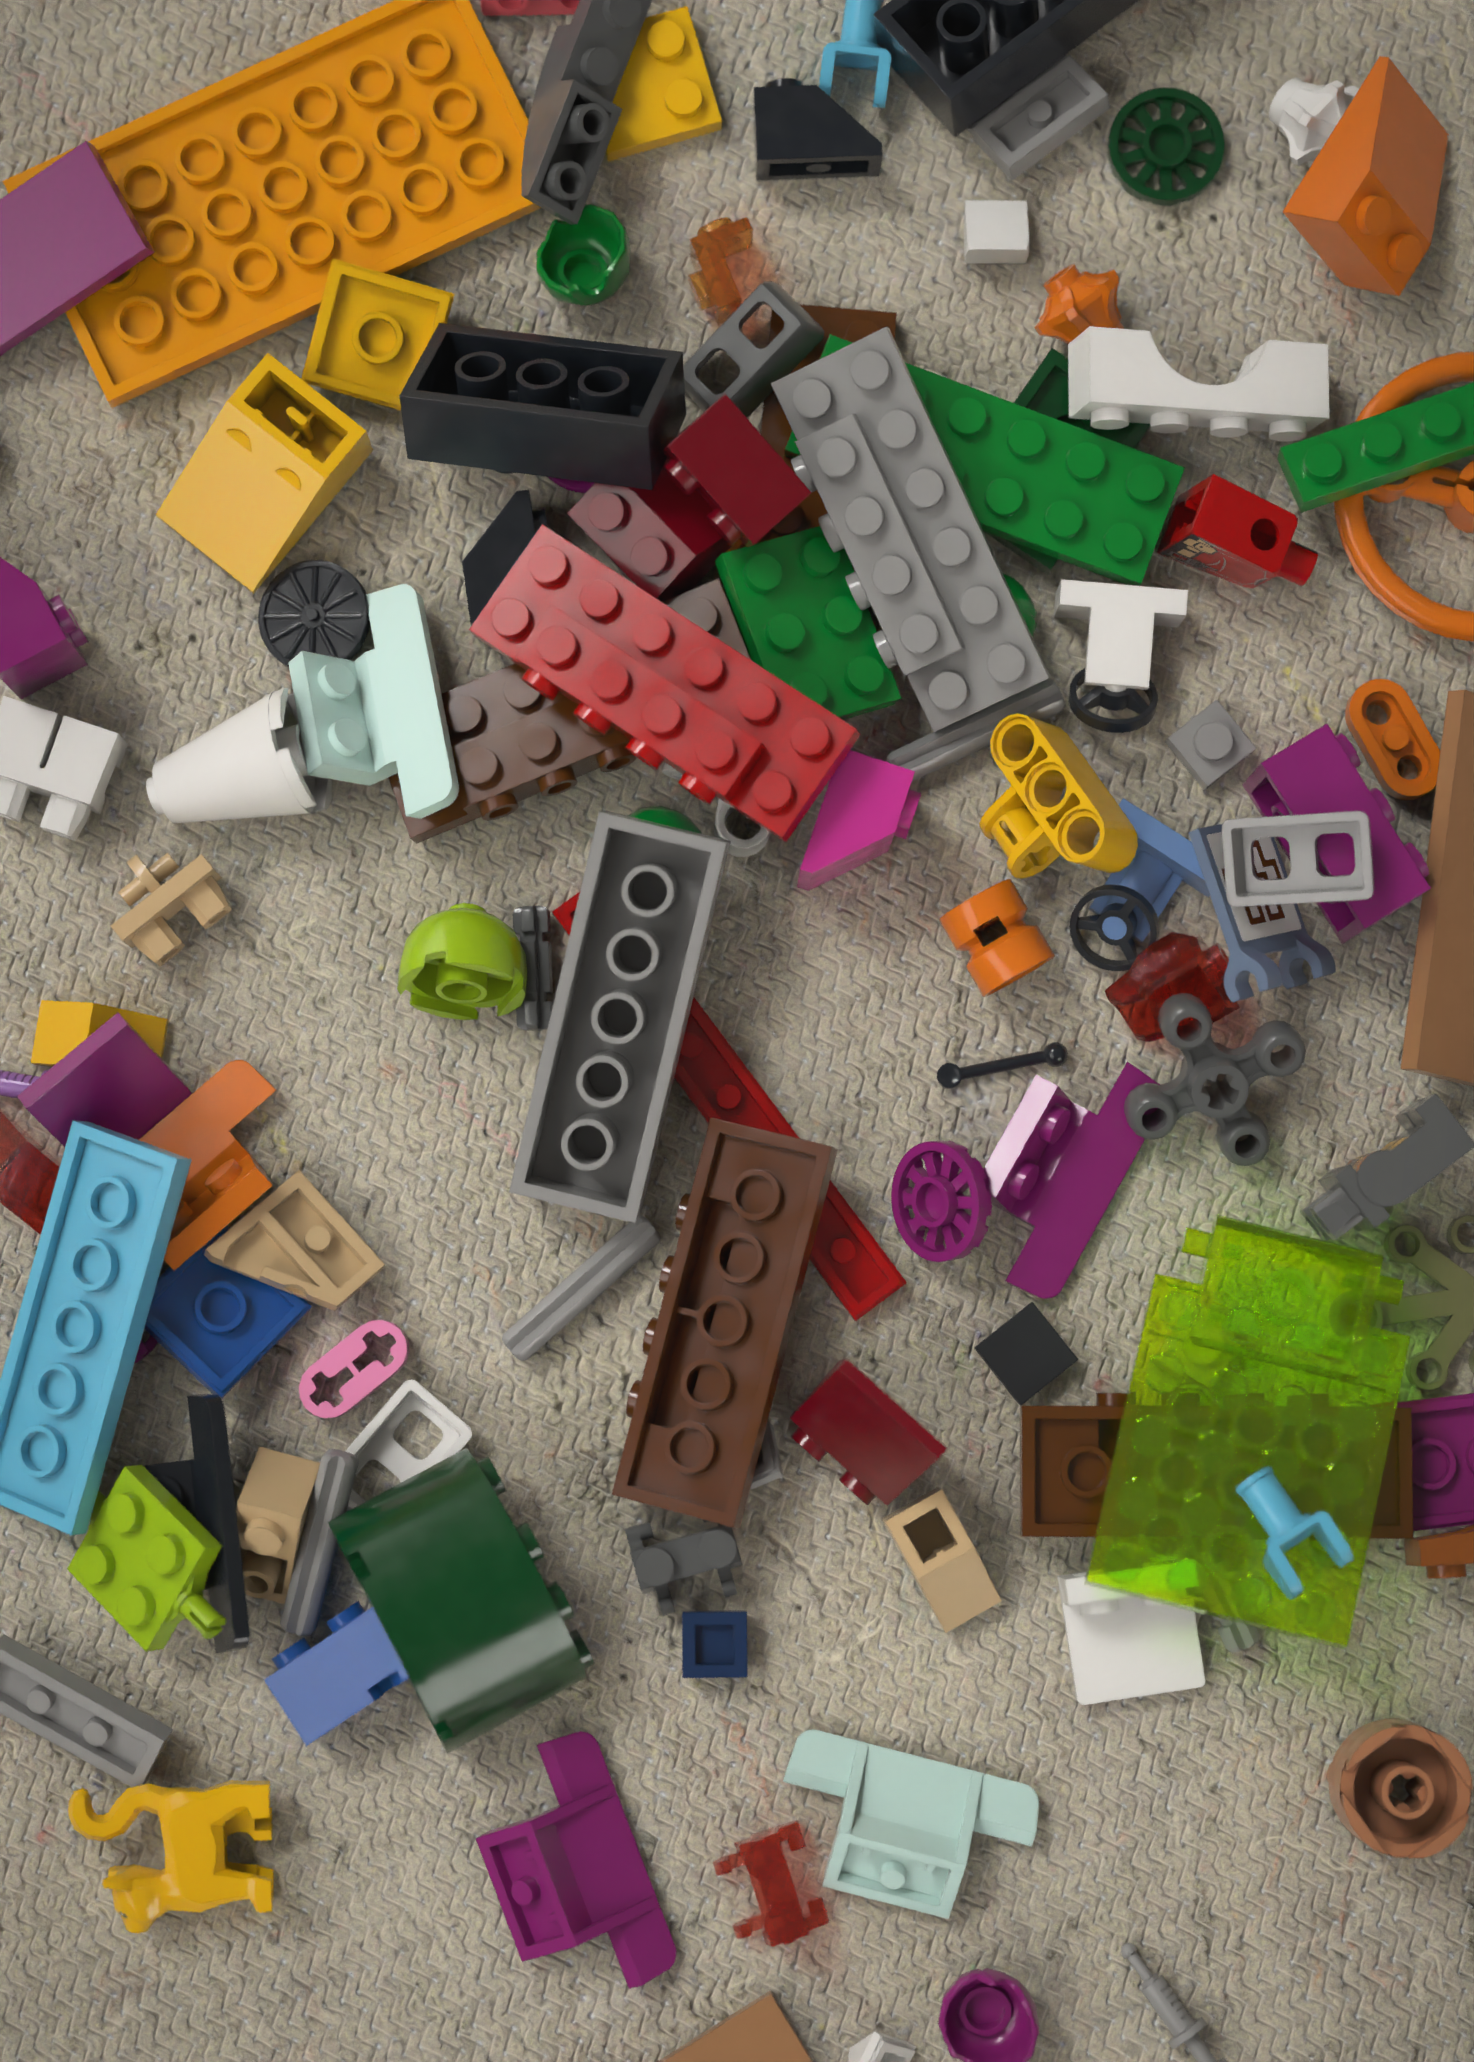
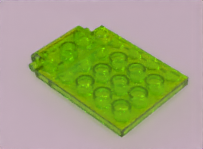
(1241, 1376)

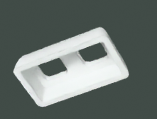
(378, 1439)

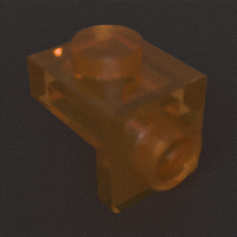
(712, 280)

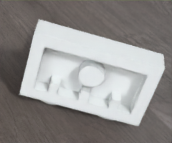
(1127, 1644)

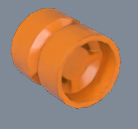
(1007, 957)

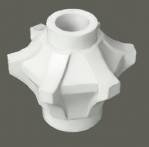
(1309, 115)

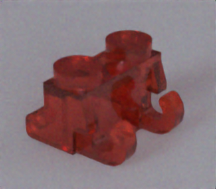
(773, 1886)

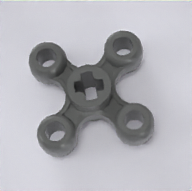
(1204, 1061)

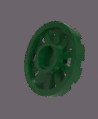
(1165, 146)

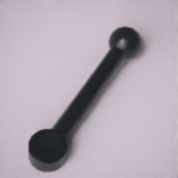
(950, 1075)

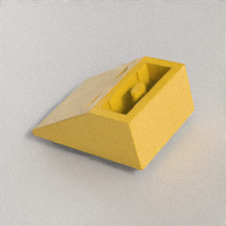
(264, 473)

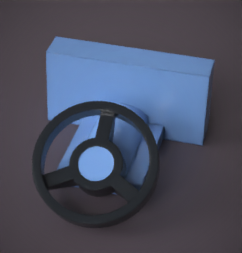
(1138, 894)

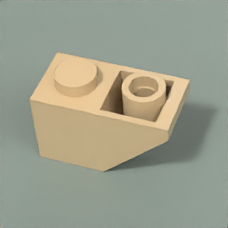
(272, 1520)
(942, 1559)

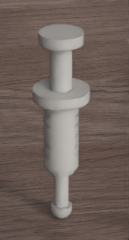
(1170, 2009)

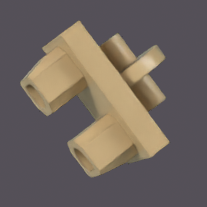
(147, 922)

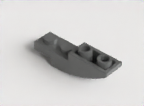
(574, 105)

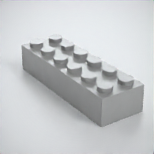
(619, 1016)

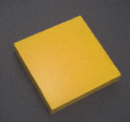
(371, 333)

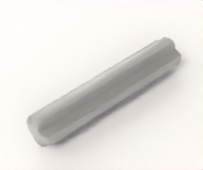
(976, 730)
(581, 1288)
(318, 1543)

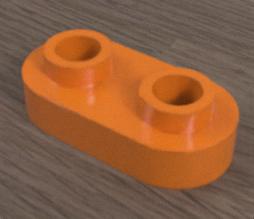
(1399, 738)

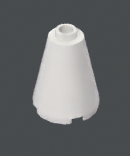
(241, 769)

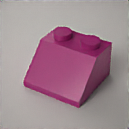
(858, 818)

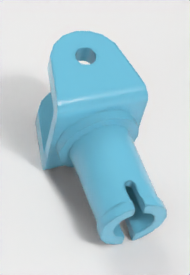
(858, 49)
(1288, 1528)

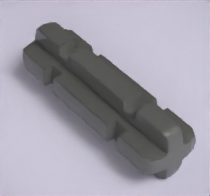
(532, 925)

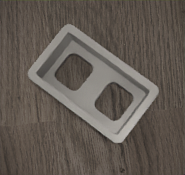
(1305, 880)

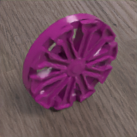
(940, 1201)

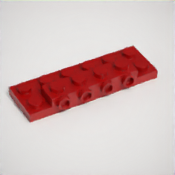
(663, 685)

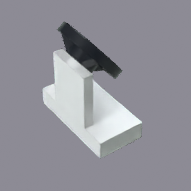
(1118, 646)

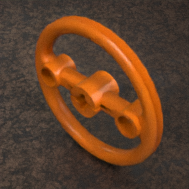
(1435, 486)

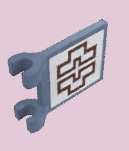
(1258, 930)

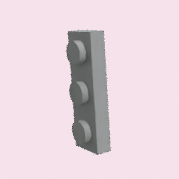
(78, 1715)

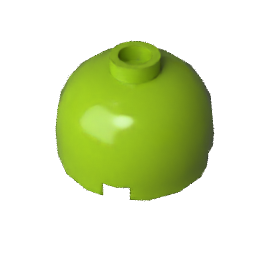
(462, 963)

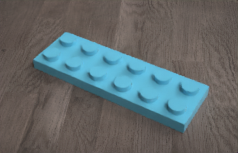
(83, 1321)

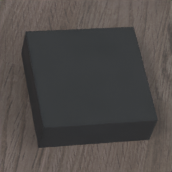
(1026, 1353)

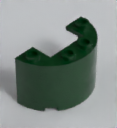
(462, 1597)

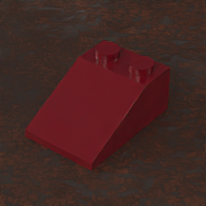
(864, 1434)

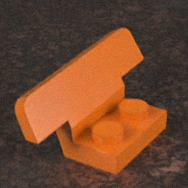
(222, 1172)

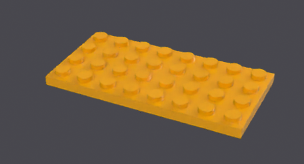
(342, 148)

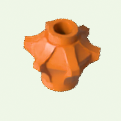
(1079, 302)

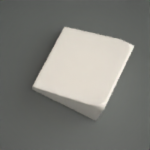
(996, 232)

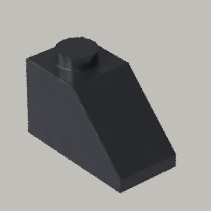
(809, 135)

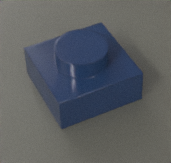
(714, 1644)

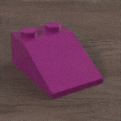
(36, 635)

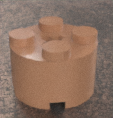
(1437, 1789)

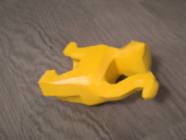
(195, 1847)

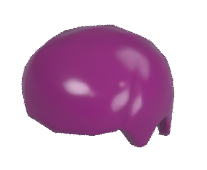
(989, 2018)

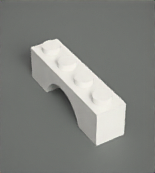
(1124, 379)

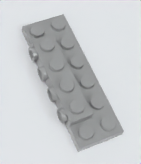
(907, 531)

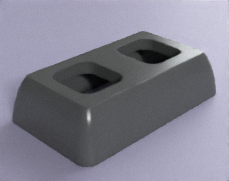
(757, 365)

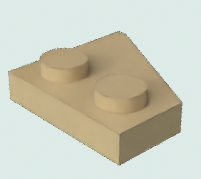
(298, 1246)

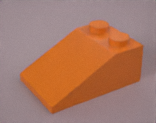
(1374, 186)

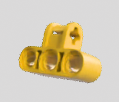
(1031, 817)

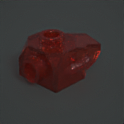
(1167, 968)

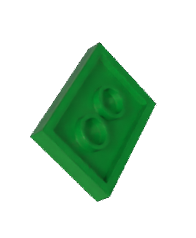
(805, 622)

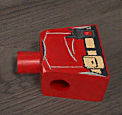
(1235, 536)

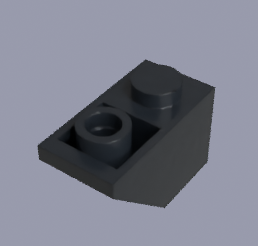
(499, 550)

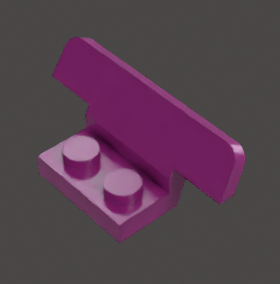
(1059, 1175)
(578, 1869)

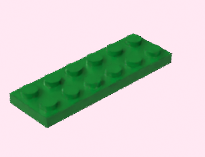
(1047, 479)

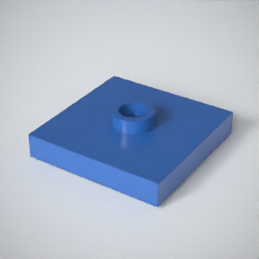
(219, 1319)

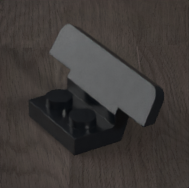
(207, 1493)

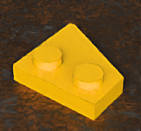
(663, 89)

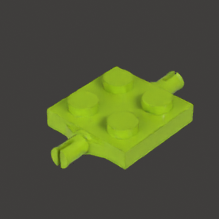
(147, 1561)

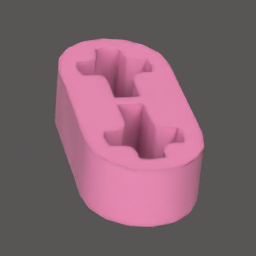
(344, 1357)

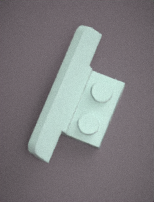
(380, 710)
(906, 1818)

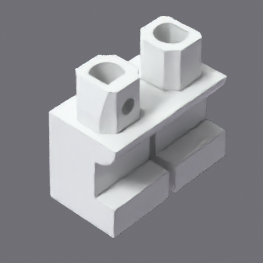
(57, 760)

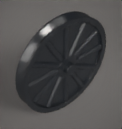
(314, 610)

